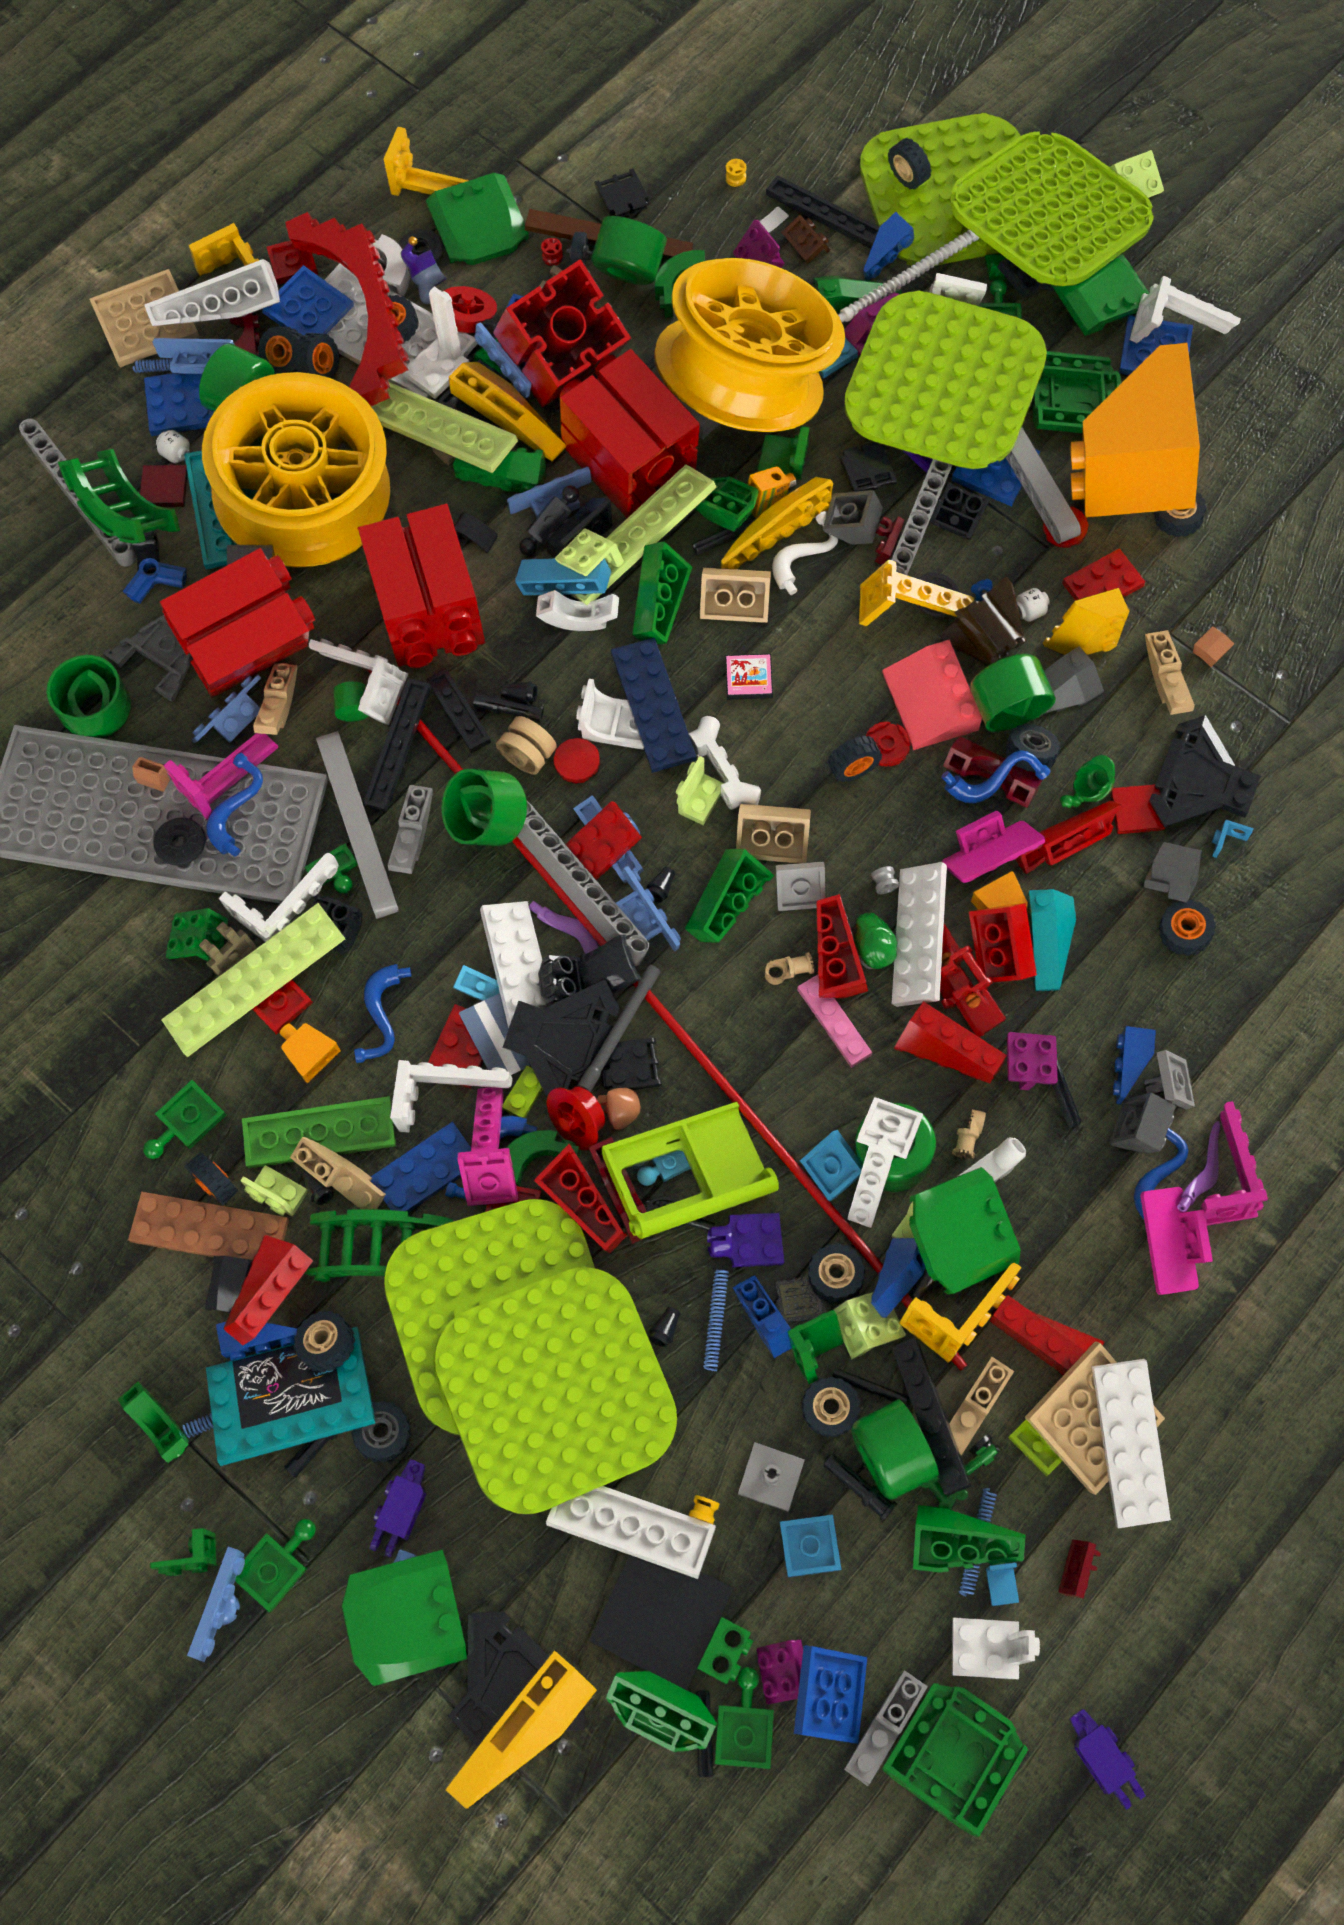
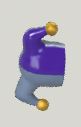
(422, 270)

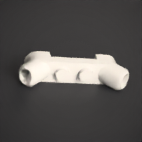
(732, 790)
(1001, 1159)

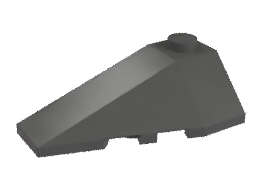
(1073, 680)

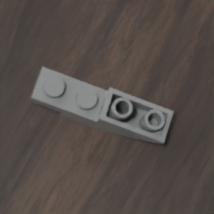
(411, 830)
(885, 1728)

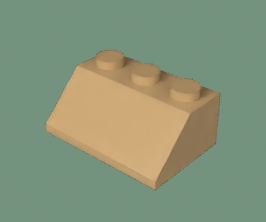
(735, 595)
(774, 832)

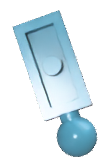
(476, 984)
(665, 1166)

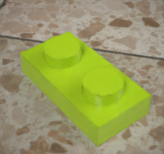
(523, 1094)
(1035, 1448)

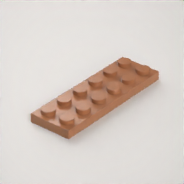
(202, 1227)

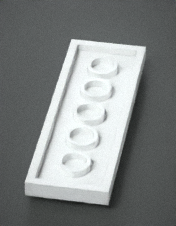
(919, 934)
(514, 954)
(1131, 1443)
(636, 1529)

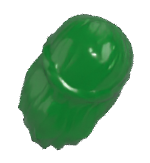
(875, 941)

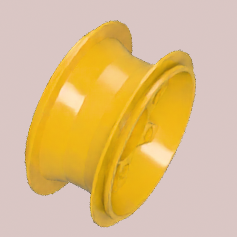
(748, 344)
(299, 422)

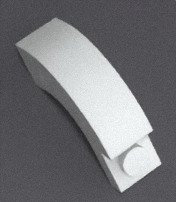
(396, 270)
(575, 615)

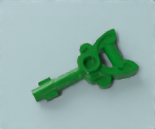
(984, 1456)

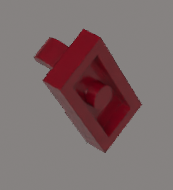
(891, 535)
(1077, 1568)

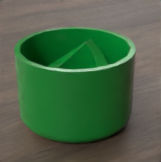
(628, 250)
(228, 371)
(76, 682)
(1012, 692)
(469, 803)
(909, 1171)
(894, 1450)

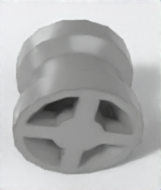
(885, 880)

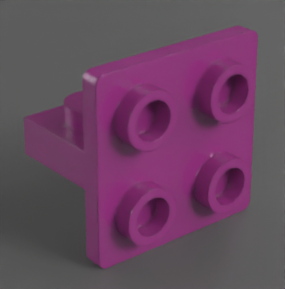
(759, 246)
(1031, 1059)
(780, 1670)

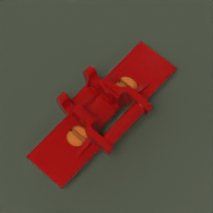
(957, 990)

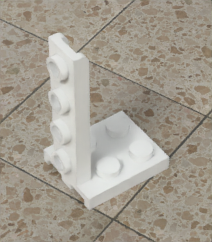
(958, 289)
(1163, 295)
(442, 356)
(383, 683)
(292, 905)
(407, 1092)
(887, 1132)
(991, 1648)

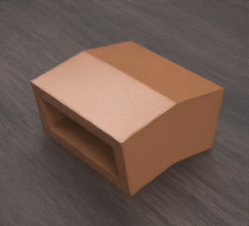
(1212, 646)
(150, 774)

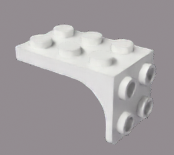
(606, 719)

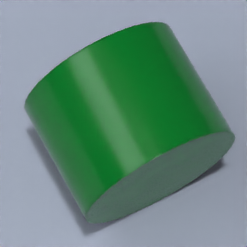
(347, 701)

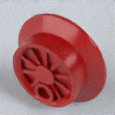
(471, 307)
(576, 1115)

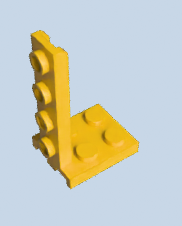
(402, 174)
(220, 249)
(885, 585)
(940, 1332)

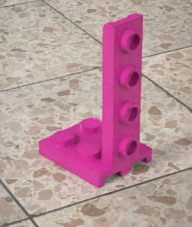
(220, 778)
(486, 1169)
(1249, 1200)

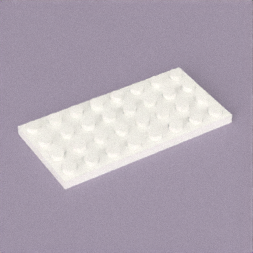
(351, 330)

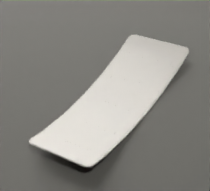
(774, 219)

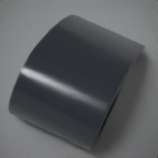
(471, 528)
(147, 549)

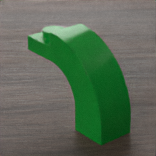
(670, 272)
(533, 1146)
(154, 1421)

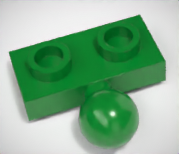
(346, 862)

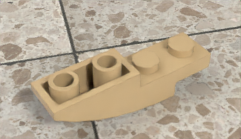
(1167, 673)
(277, 700)
(337, 1172)
(979, 1402)

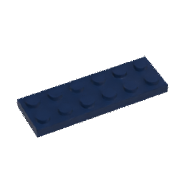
(653, 705)

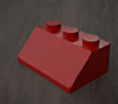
(1003, 942)

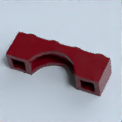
(250, 338)
(971, 759)
(597, 1157)

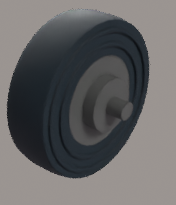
(579, 248)

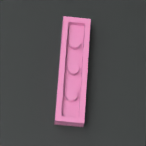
(835, 1023)

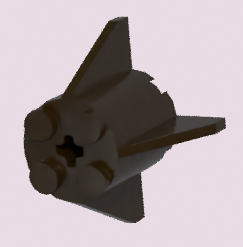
(988, 626)

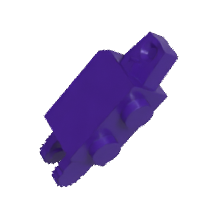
(400, 1508)
(1103, 1758)

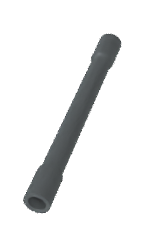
(594, 1070)

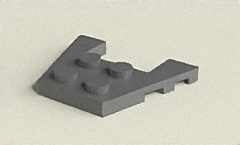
(161, 647)

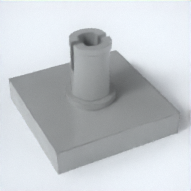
(800, 885)
(1173, 1080)
(771, 1477)

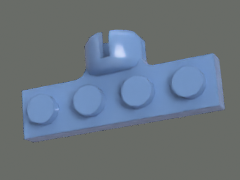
(587, 811)
(220, 1607)

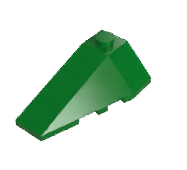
(843, 290)
(955, 1540)

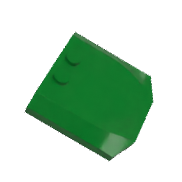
(477, 219)
(1104, 296)
(1071, 390)
(963, 1231)
(403, 1618)
(957, 1756)

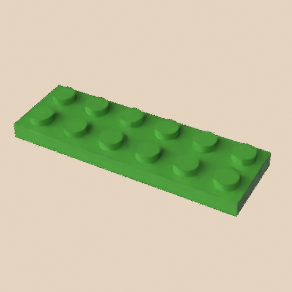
(338, 1127)

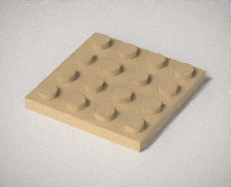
(128, 323)
(1071, 1421)

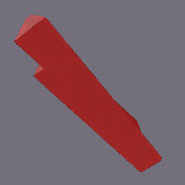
(1071, 836)

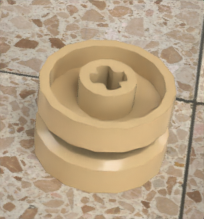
(526, 745)

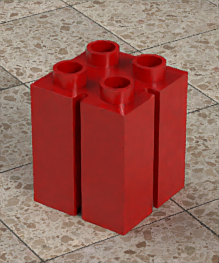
(560, 332)
(627, 430)
(423, 586)
(239, 621)

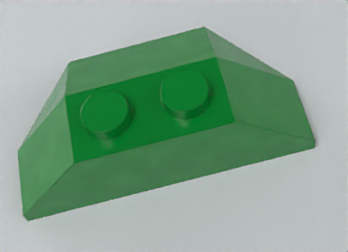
(728, 503)
(661, 1711)

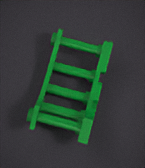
(128, 530)
(378, 1221)

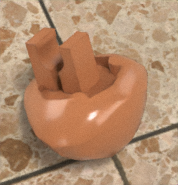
(621, 1106)

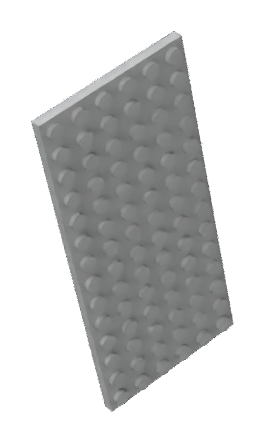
(81, 809)

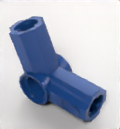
(143, 583)

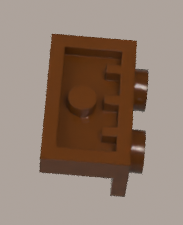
(805, 239)

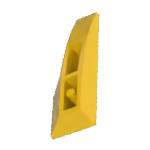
(504, 406)
(780, 521)
(525, 1729)

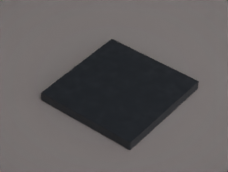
(661, 1619)

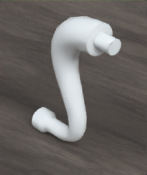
(782, 561)

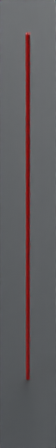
(787, 1159)

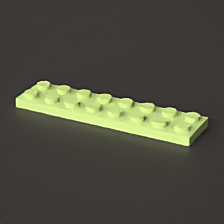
(444, 428)
(655, 519)
(252, 979)

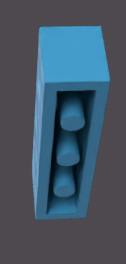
(547, 575)

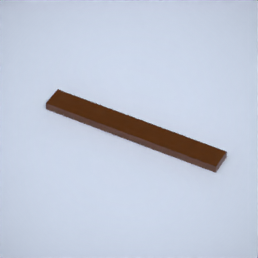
(565, 227)

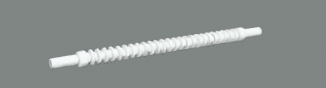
(968, 237)

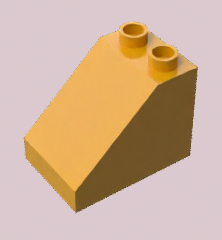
(1141, 441)

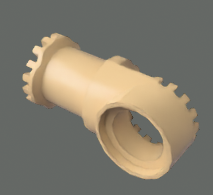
(789, 968)
(968, 1136)

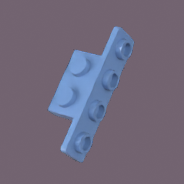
(188, 354)
(501, 358)
(541, 494)
(234, 715)
(643, 913)

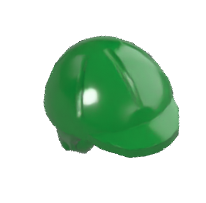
(1091, 782)

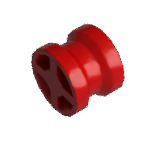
(552, 251)

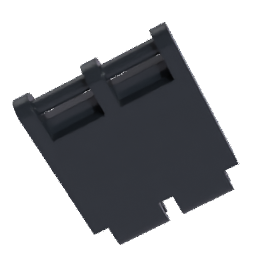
(623, 194)
(867, 467)
(631, 1066)

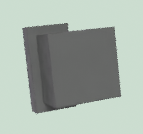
(1174, 871)

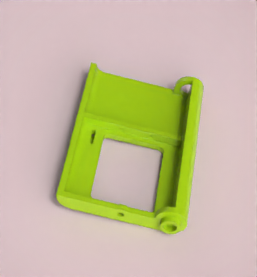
(718, 1155)

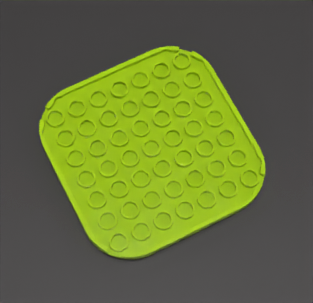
(953, 150)
(1051, 208)
(945, 379)
(466, 1265)
(555, 1390)

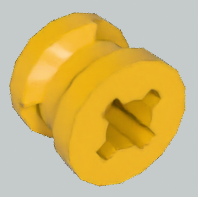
(735, 172)
(702, 1511)

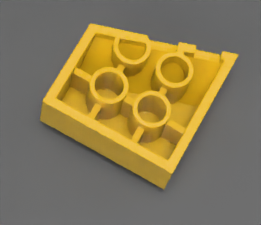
(1091, 623)

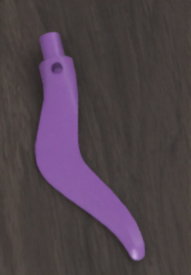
(566, 924)
(1207, 1177)

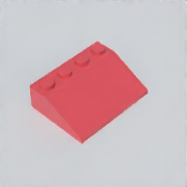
(932, 696)

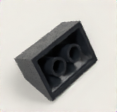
(593, 516)

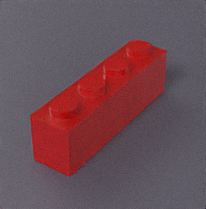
(838, 959)
(949, 1044)
(577, 1195)
(269, 1281)
(1044, 1337)

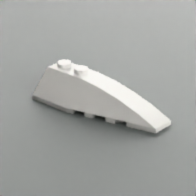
(219, 298)

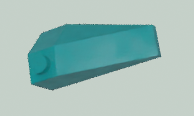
(1051, 930)

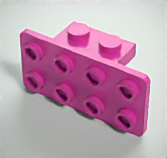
(989, 844)
(1174, 1240)

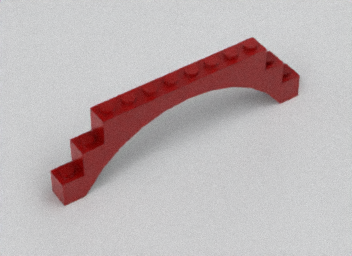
(355, 250)

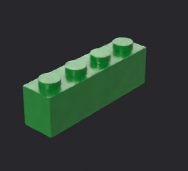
(516, 473)
(727, 895)

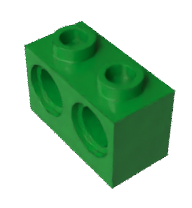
(718, 1648)

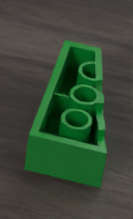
(660, 592)

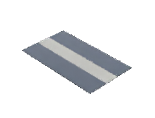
(488, 1030)

